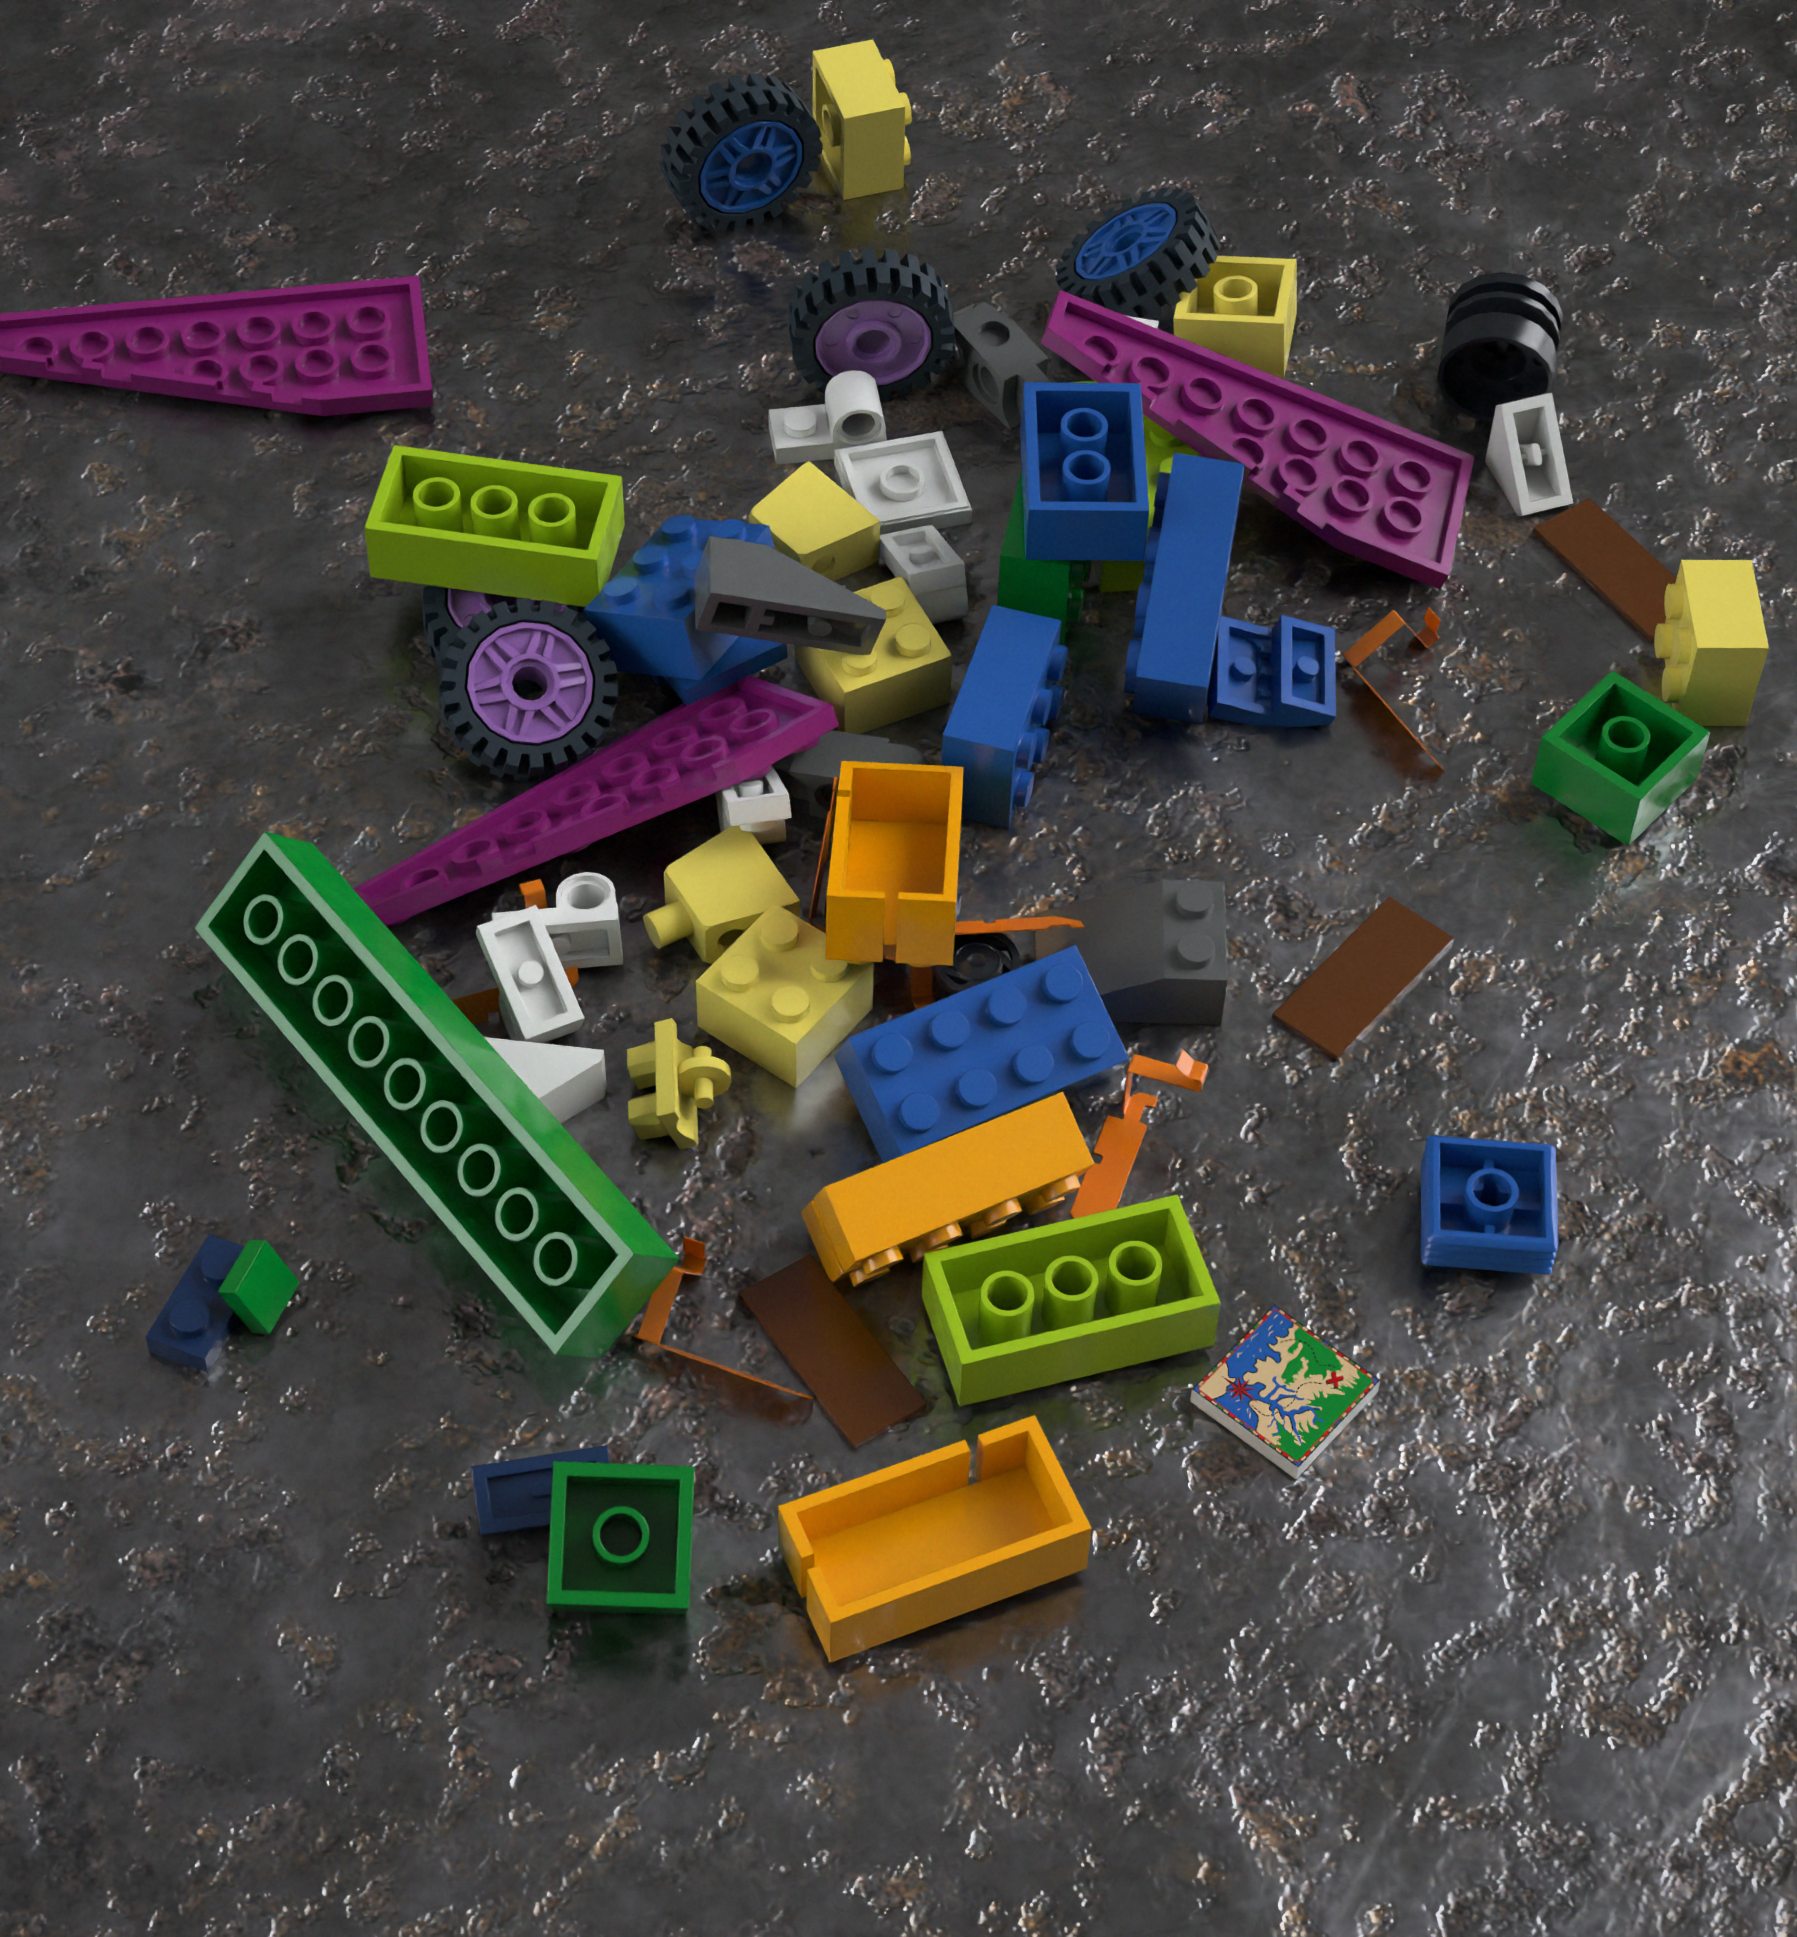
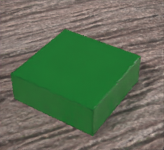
(258, 1286)

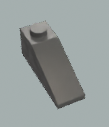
(773, 598)

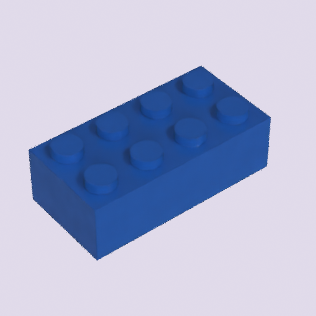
(1188, 577)
(981, 1054)

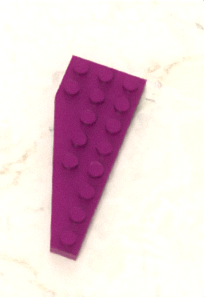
(266, 348)
(1312, 457)
(634, 779)

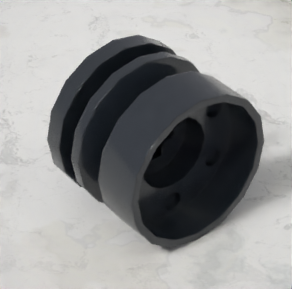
(1499, 343)

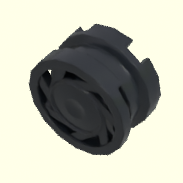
(974, 962)

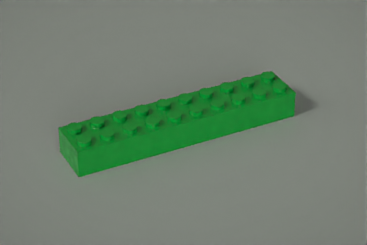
(437, 1098)

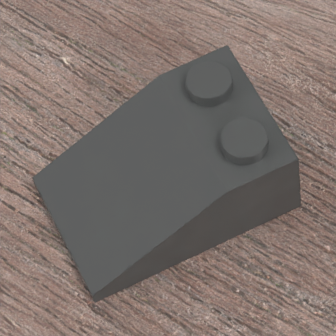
(1151, 950)

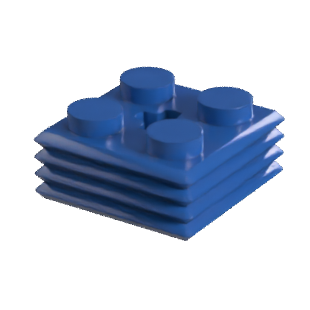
(1511, 1234)

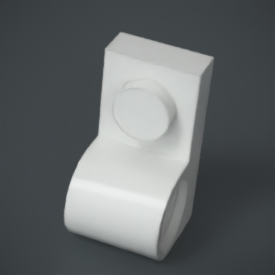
(847, 419)
(929, 570)
(757, 807)
(584, 922)
(531, 980)

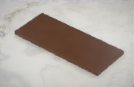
(1610, 563)
(1362, 978)
(832, 1351)

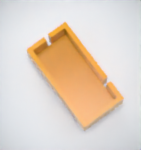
(894, 864)
(948, 1187)
(927, 1545)

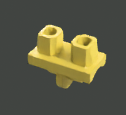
(683, 1082)

